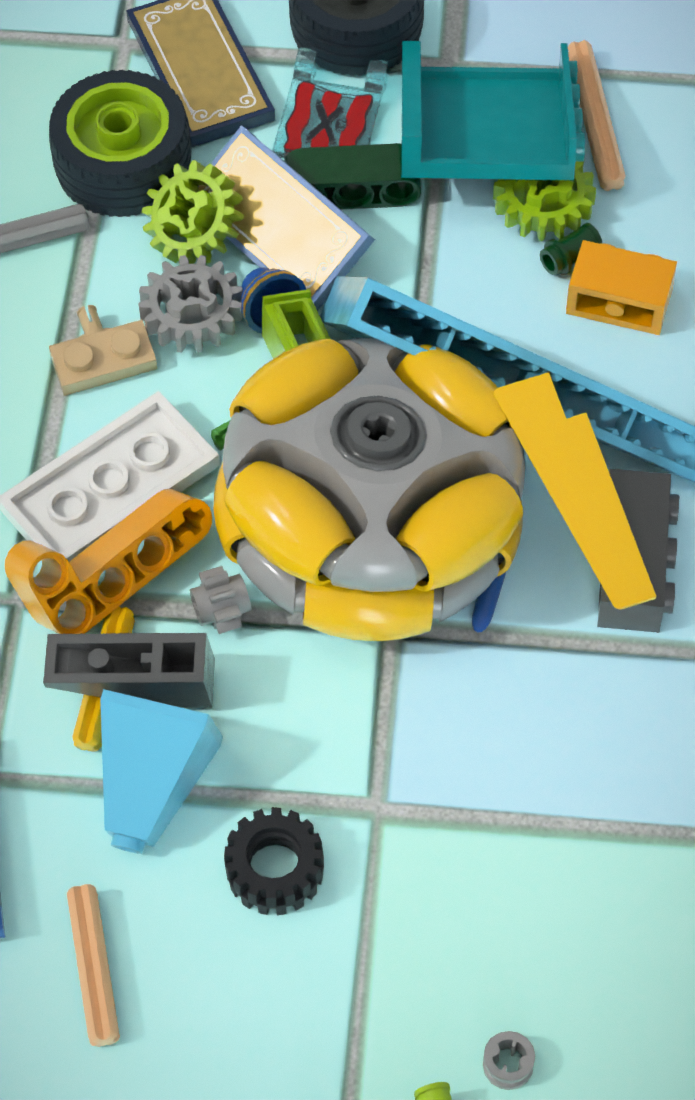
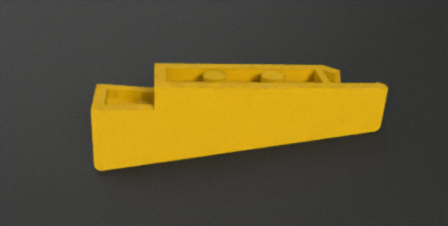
(579, 484)

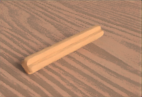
(597, 118)

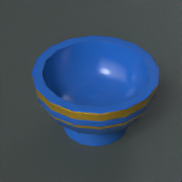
(263, 283)

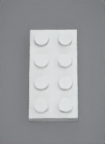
(108, 477)

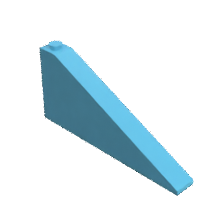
(379, 312)

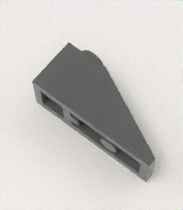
(149, 666)

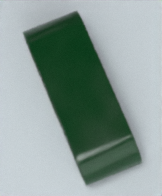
(357, 175)

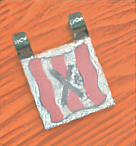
(328, 112)

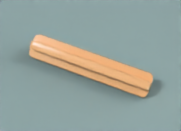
(93, 965)

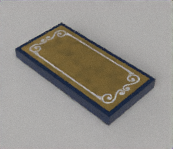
(204, 63)

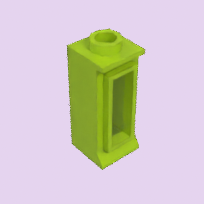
(287, 316)

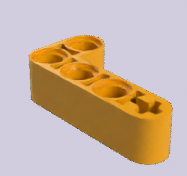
(166, 522)

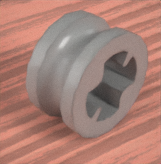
(515, 1042)

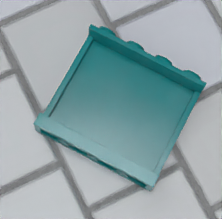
(490, 120)

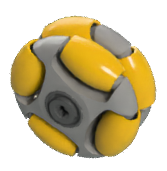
(369, 486)

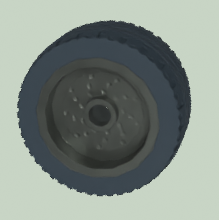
(355, 31)

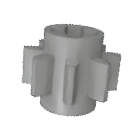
(220, 599)

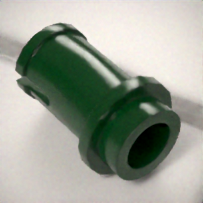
(560, 255)

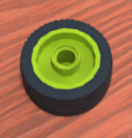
(116, 139)

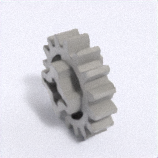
(190, 303)

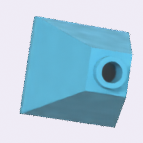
(149, 765)

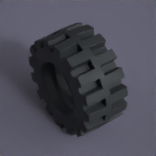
(269, 831)

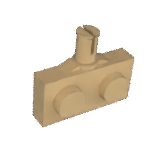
(101, 354)

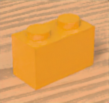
(621, 287)

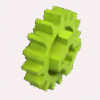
(546, 203)
(192, 213)

